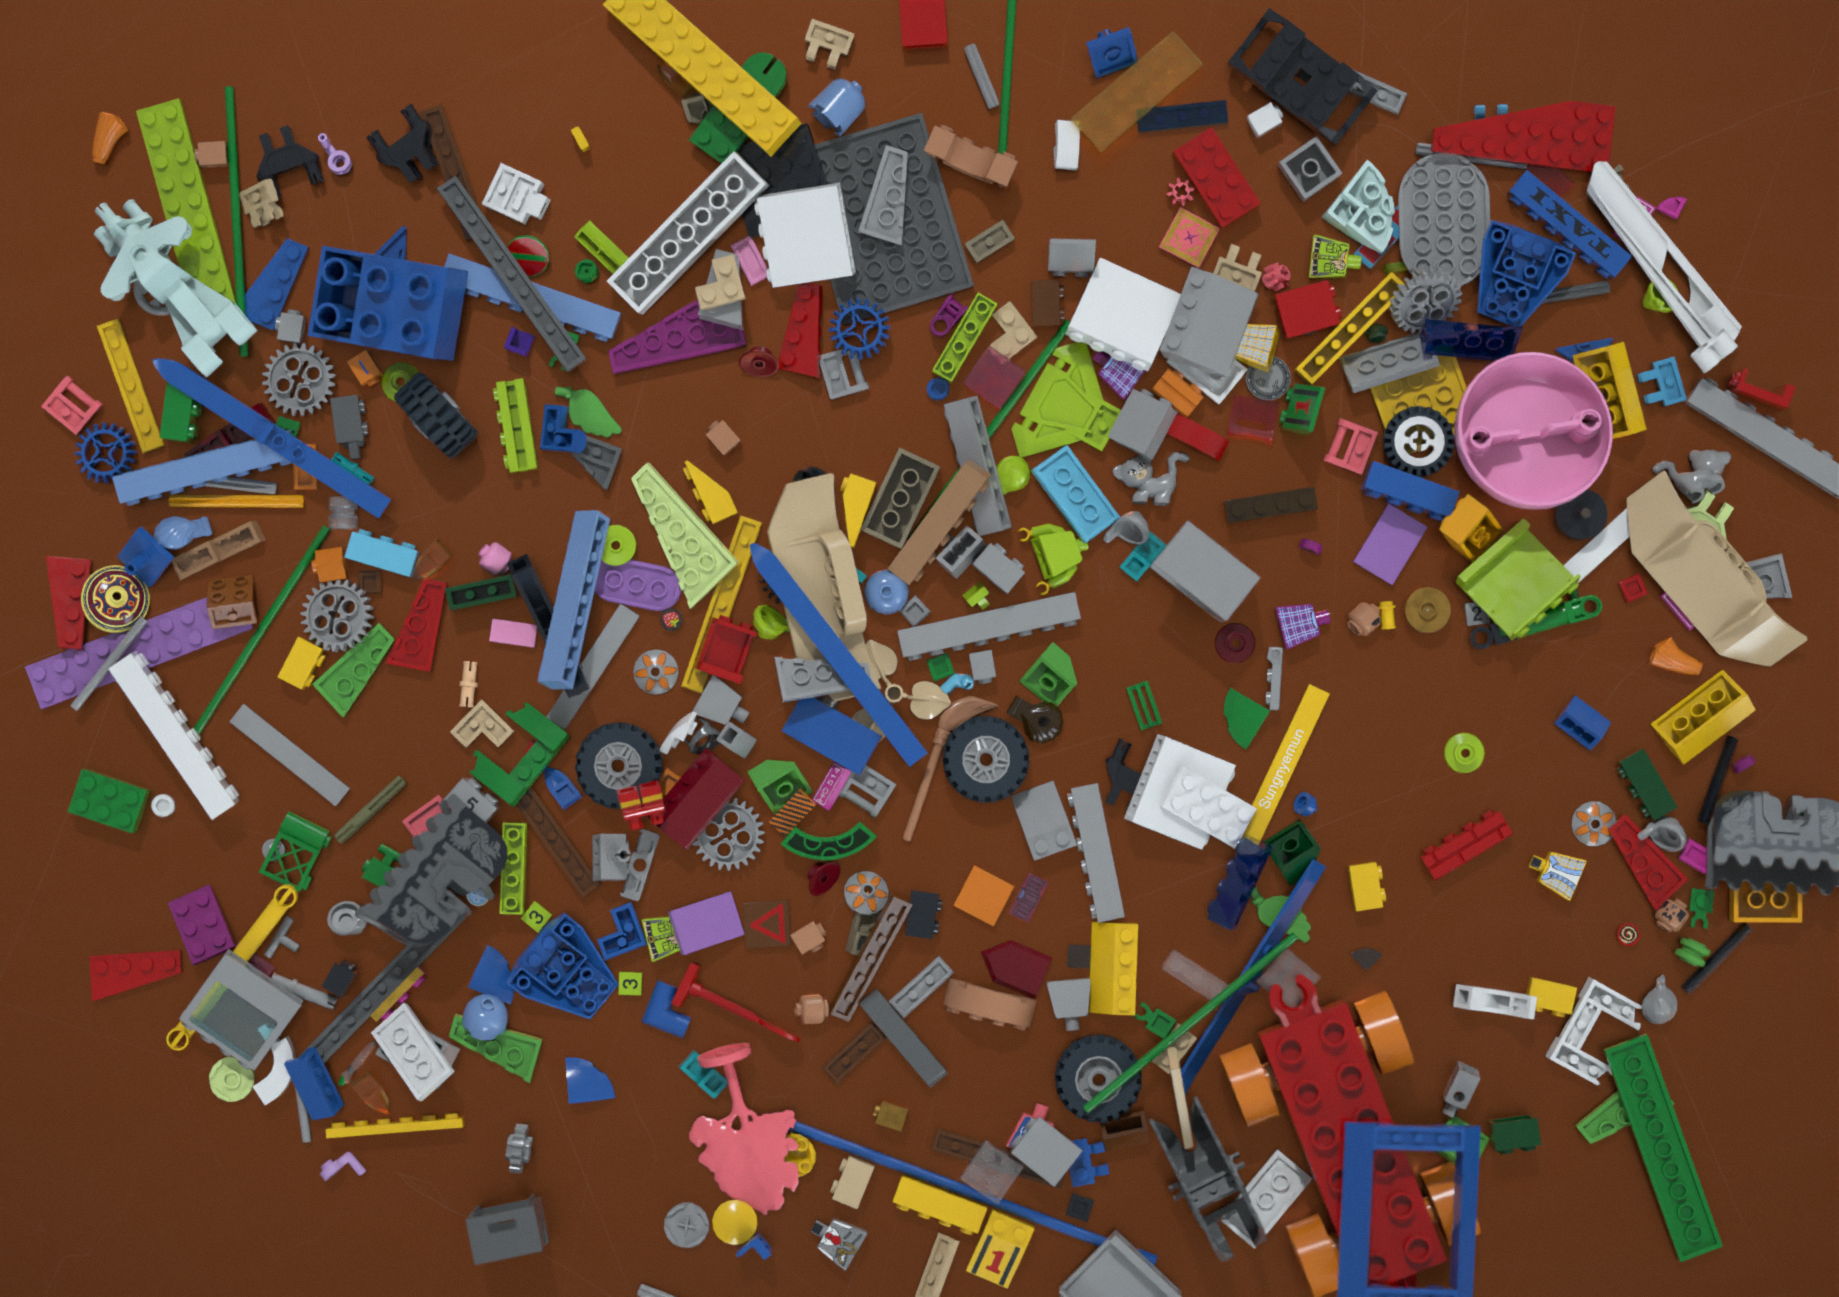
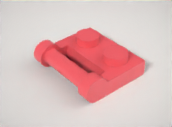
(66, 411)
(1357, 450)

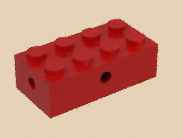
(1216, 178)

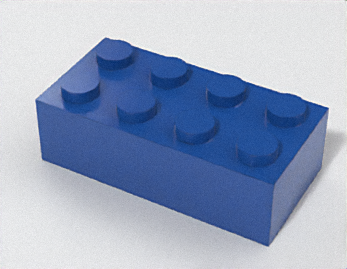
(1409, 490)

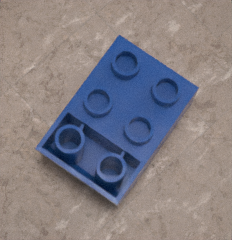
(387, 303)

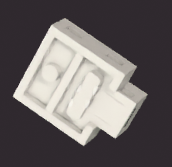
(516, 195)

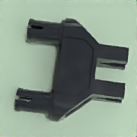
(408, 148)
(286, 159)
(1120, 775)

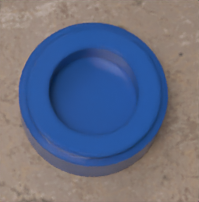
(938, 389)

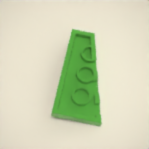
(350, 674)

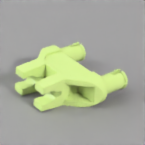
(1699, 512)

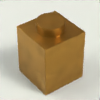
(890, 1115)

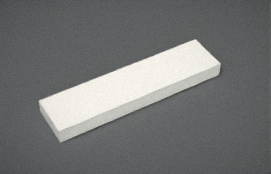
(1599, 547)

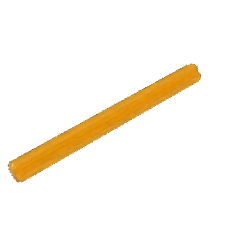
(248, 501)

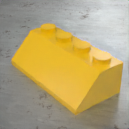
(1613, 376)
(1703, 716)
(1113, 968)

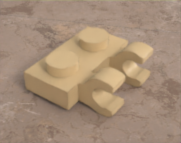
(829, 38)
(261, 196)
(1237, 273)

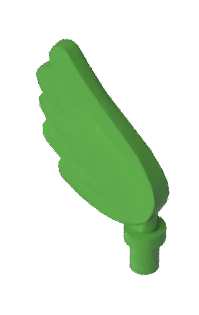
(589, 412)
(1269, 909)

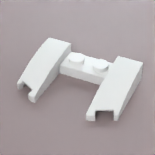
(1593, 999)

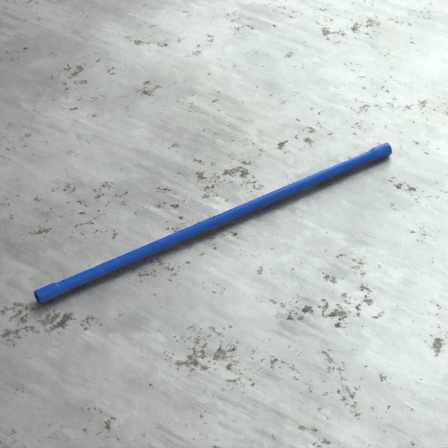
(953, 1186)

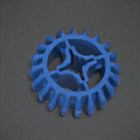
(866, 347)
(96, 459)

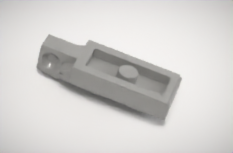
(1274, 676)

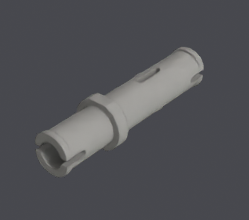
(306, 992)

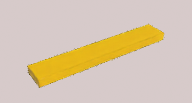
(130, 386)

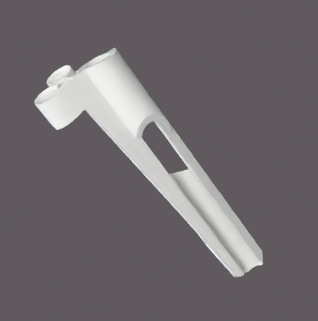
(1705, 314)

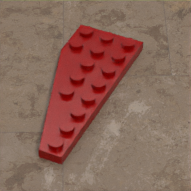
(1554, 136)

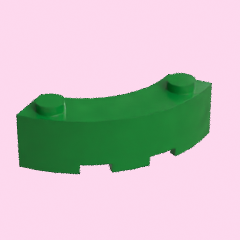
(829, 847)

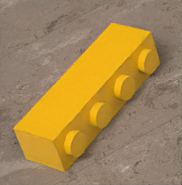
(939, 1204)

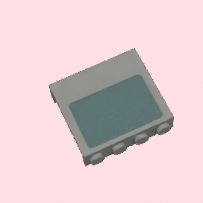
(240, 1010)

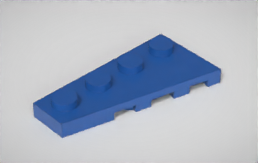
(273, 286)

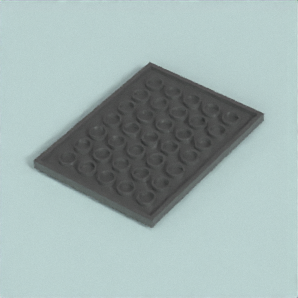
(931, 252)

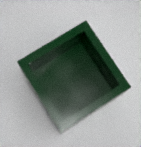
(1514, 1133)

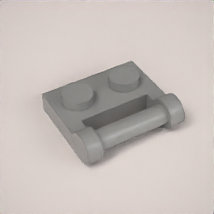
(836, 376)
(873, 784)

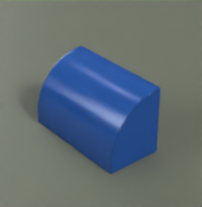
(1583, 723)

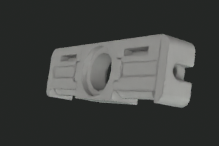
(645, 850)

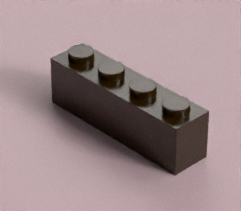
(1270, 505)

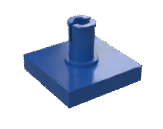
(1112, 52)
(145, 557)

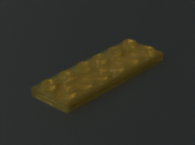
(1137, 91)

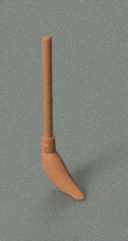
(949, 720)

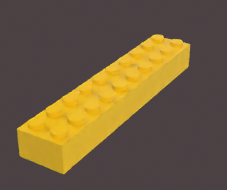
(708, 70)

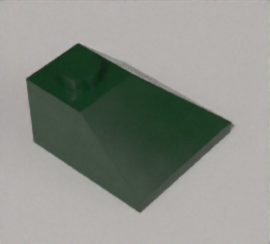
(1293, 851)

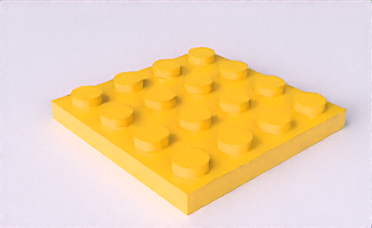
(1433, 388)

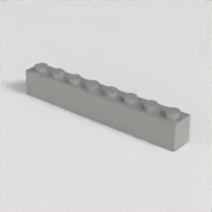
(1765, 435)
(988, 625)

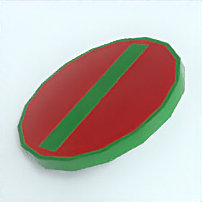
(529, 254)

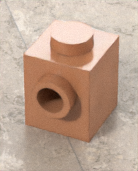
(809, 937)

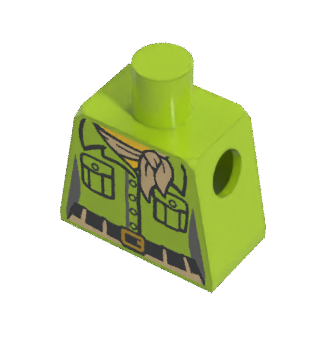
(1331, 259)
(660, 937)

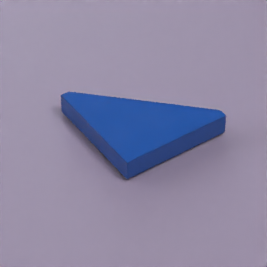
(396, 245)
(1568, 351)

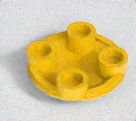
(804, 1156)
(734, 1222)

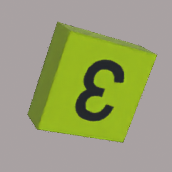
(536, 916)
(630, 983)

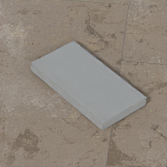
(1386, 362)

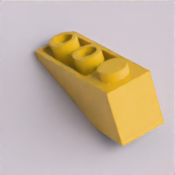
(715, 498)

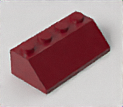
(698, 798)

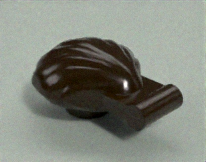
(1029, 714)

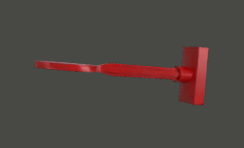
(690, 986)

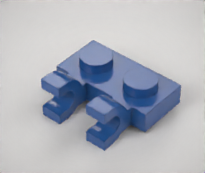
(1082, 1170)

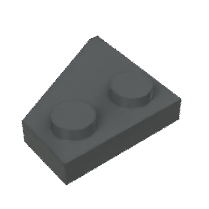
(599, 460)

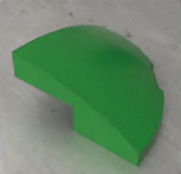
(1243, 717)

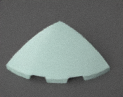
(1364, 209)

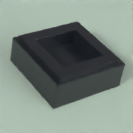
(1079, 1207)

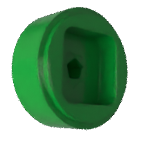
(586, 271)

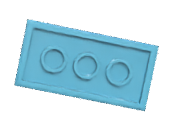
(1075, 494)

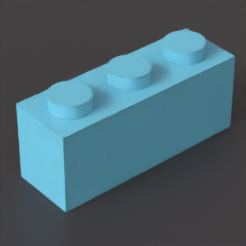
(382, 553)

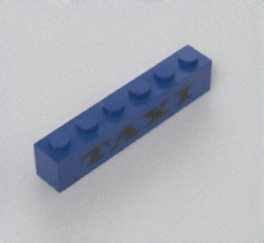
(1569, 225)

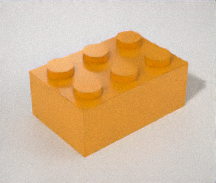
(1470, 528)
(1765, 905)

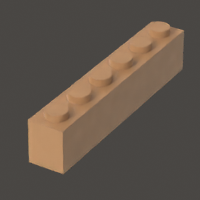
(939, 521)

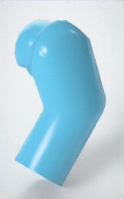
(958, 681)

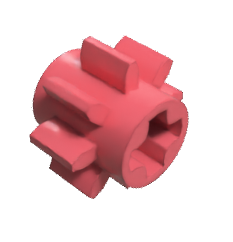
(1187, 190)
(1276, 277)

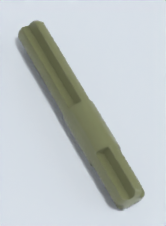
(370, 809)

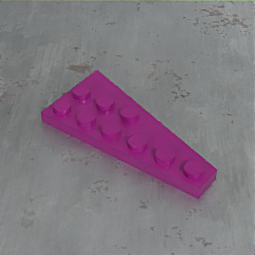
(675, 339)

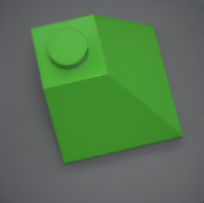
(1051, 675)
(778, 782)

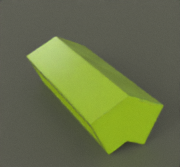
(601, 247)

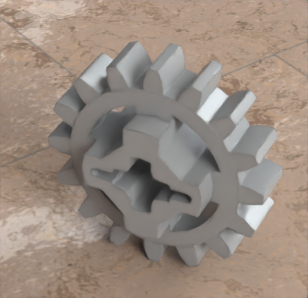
(518, 1148)

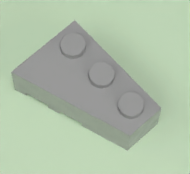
(728, 314)

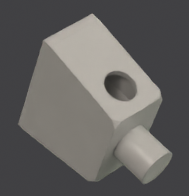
(720, 703)
(1070, 1000)

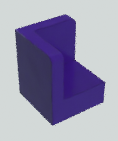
(519, 342)

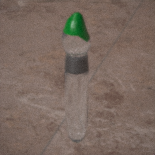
(355, 1065)

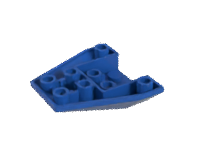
(1518, 272)
(563, 970)

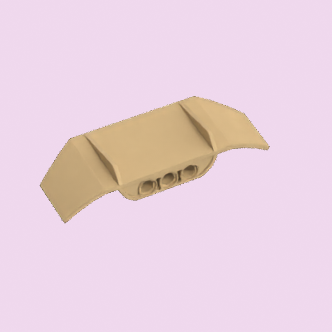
(821, 562)
(1706, 577)

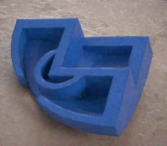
(492, 976)
(586, 1082)

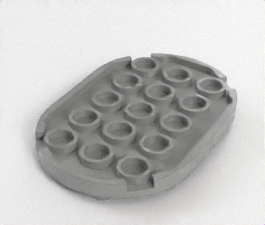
(1443, 216)

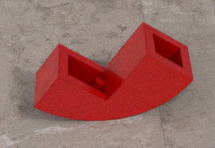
(1198, 437)

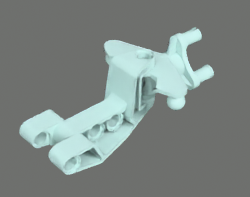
(142, 255)

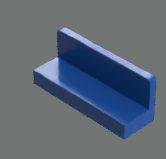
(314, 1085)

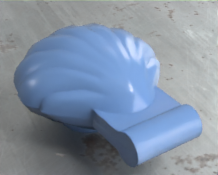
(178, 531)

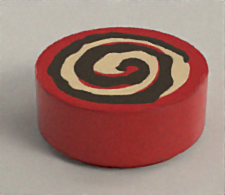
(1628, 934)

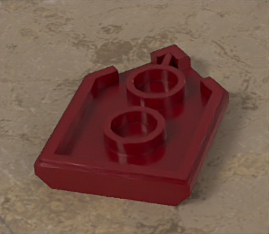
(1017, 967)

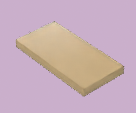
(1180, 1097)

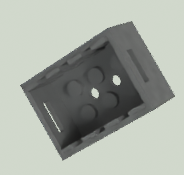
(507, 1239)

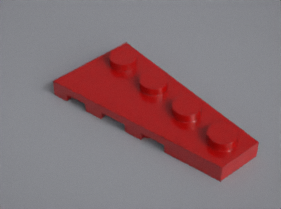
(801, 342)
(66, 585)
(419, 633)
(1650, 866)
(127, 971)

